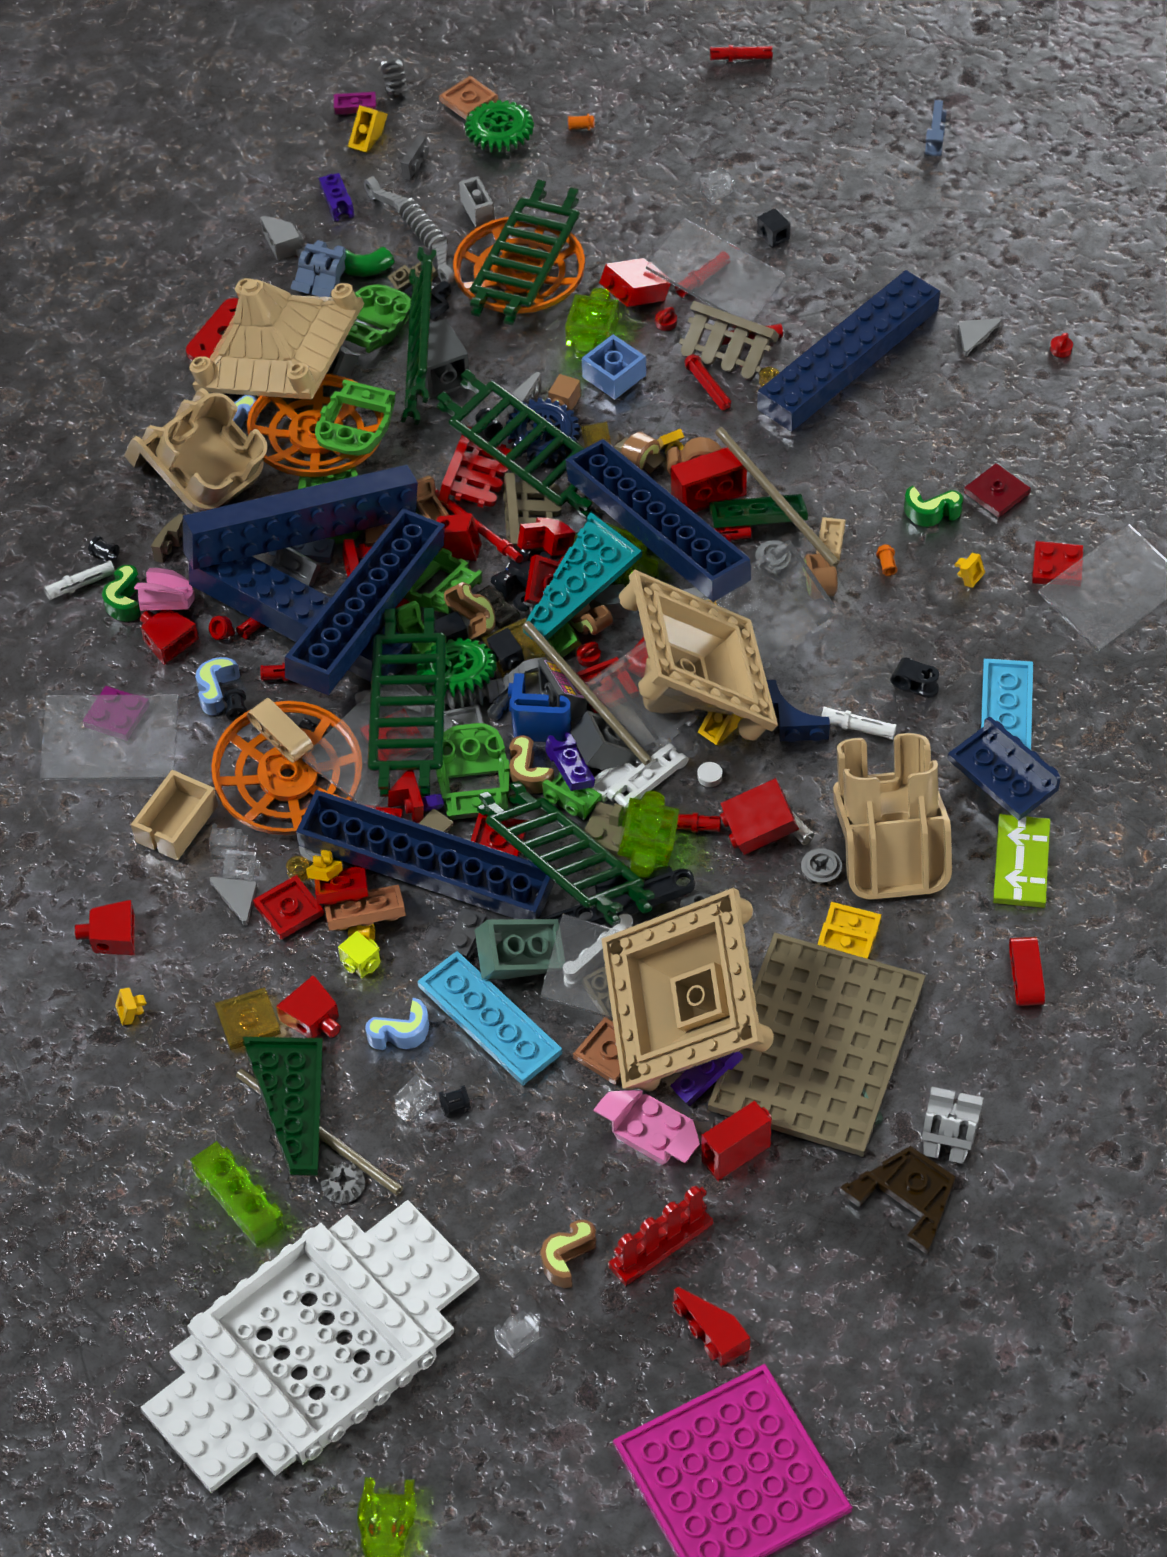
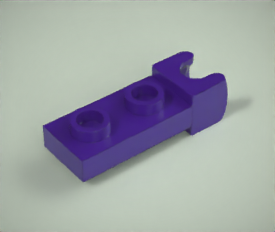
(336, 196)
(569, 762)
(700, 1078)

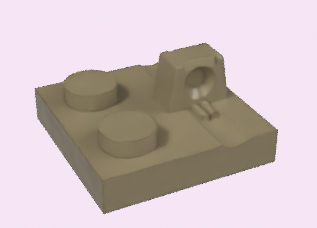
(606, 826)

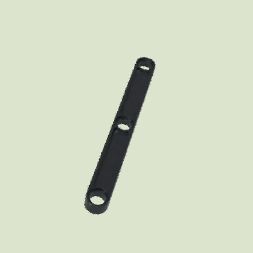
(662, 886)

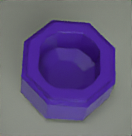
(433, 801)

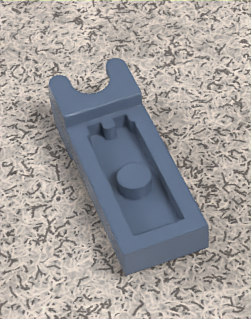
(935, 135)

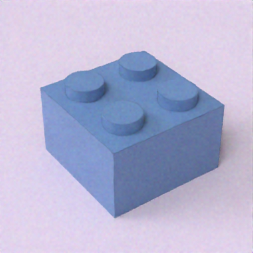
(613, 366)

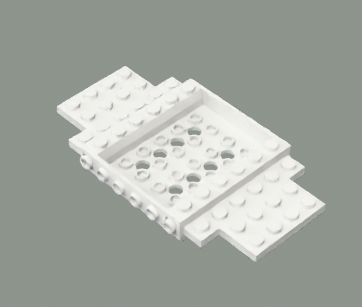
(244, 1400)

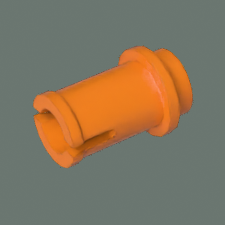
(581, 122)
(886, 556)

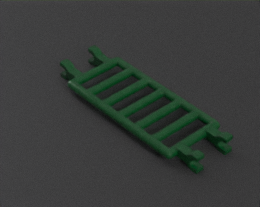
(516, 301)
(418, 336)
(482, 391)
(376, 701)
(602, 900)

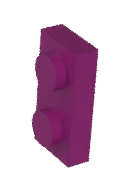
(350, 102)

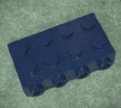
(1005, 769)

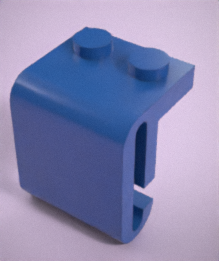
(533, 713)

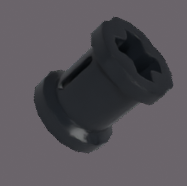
(493, 428)
(103, 549)
(235, 704)
(446, 1097)

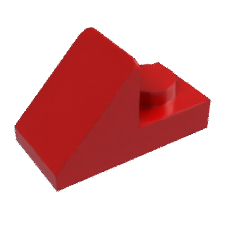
(407, 794)

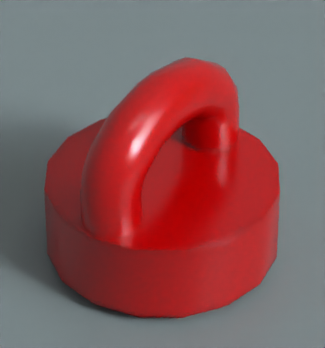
(666, 319)
(1061, 345)
(221, 627)
(589, 654)

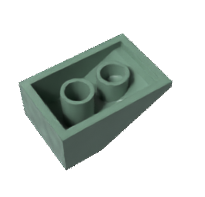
(515, 947)

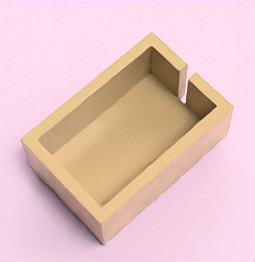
(174, 814)

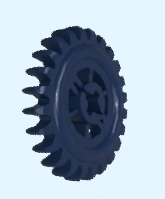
(563, 418)

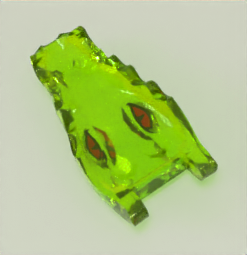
(386, 1519)

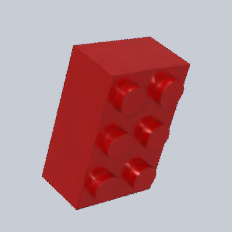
(708, 479)

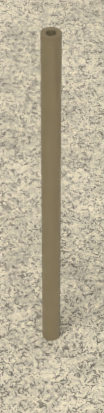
(777, 497)
(587, 693)
(338, 1145)

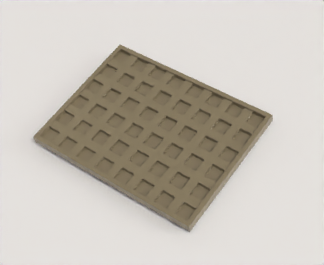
(834, 1034)

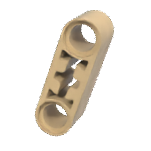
(280, 730)

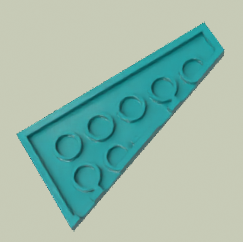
(584, 572)

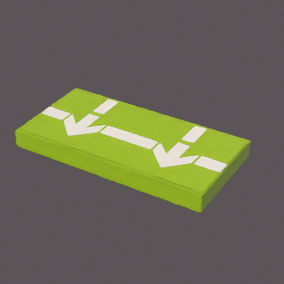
(1021, 861)

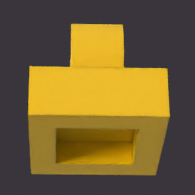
(671, 440)
(970, 569)
(324, 867)
(129, 1006)

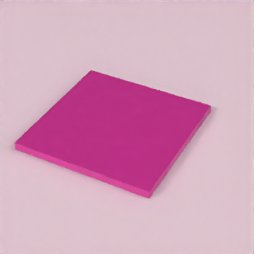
(732, 1472)

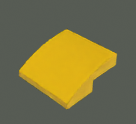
(850, 930)

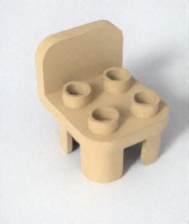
(202, 452)
(893, 821)

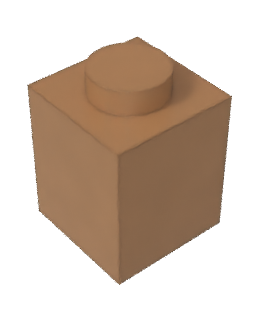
(565, 390)

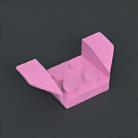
(164, 591)
(649, 1125)

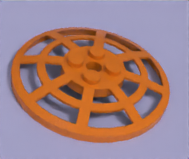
(495, 228)
(301, 432)
(269, 771)

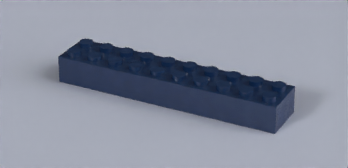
(848, 350)
(297, 516)
(659, 520)
(360, 603)
(279, 604)
(424, 857)

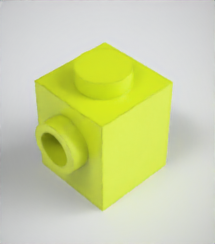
(359, 955)

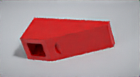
(718, 1329)

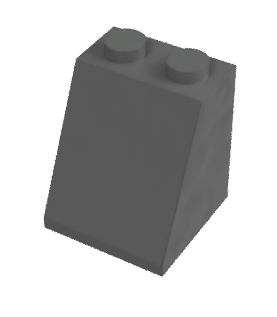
(445, 359)

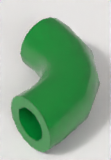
(368, 264)

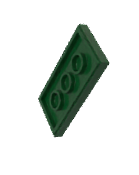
(754, 511)

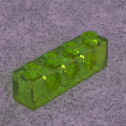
(256, 1226)

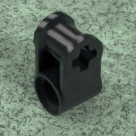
(914, 676)

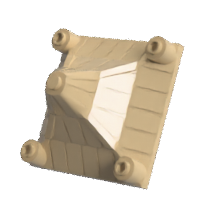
(278, 342)
(698, 656)
(682, 990)

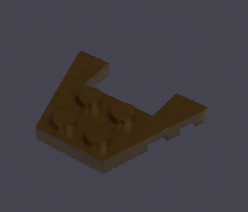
(912, 1182)

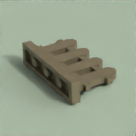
(739, 338)
(524, 507)

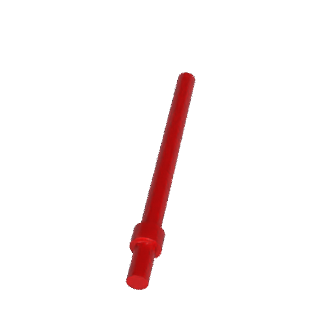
(503, 546)

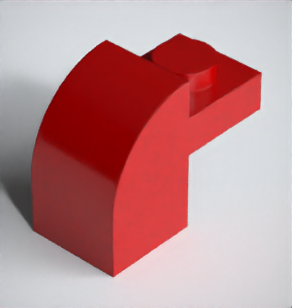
(546, 533)

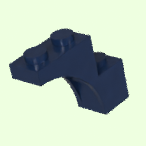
(795, 724)

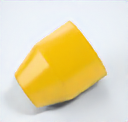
(367, 931)

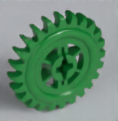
(501, 130)
(459, 671)

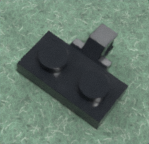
(438, 298)

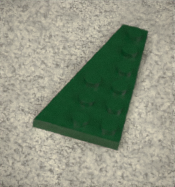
(290, 1086)

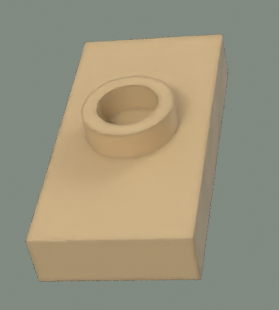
(832, 534)

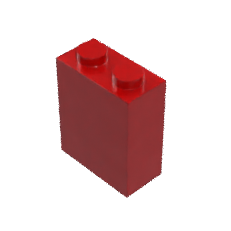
(633, 283)
(758, 817)
(736, 1140)

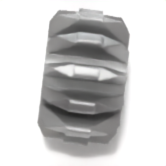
(394, 76)

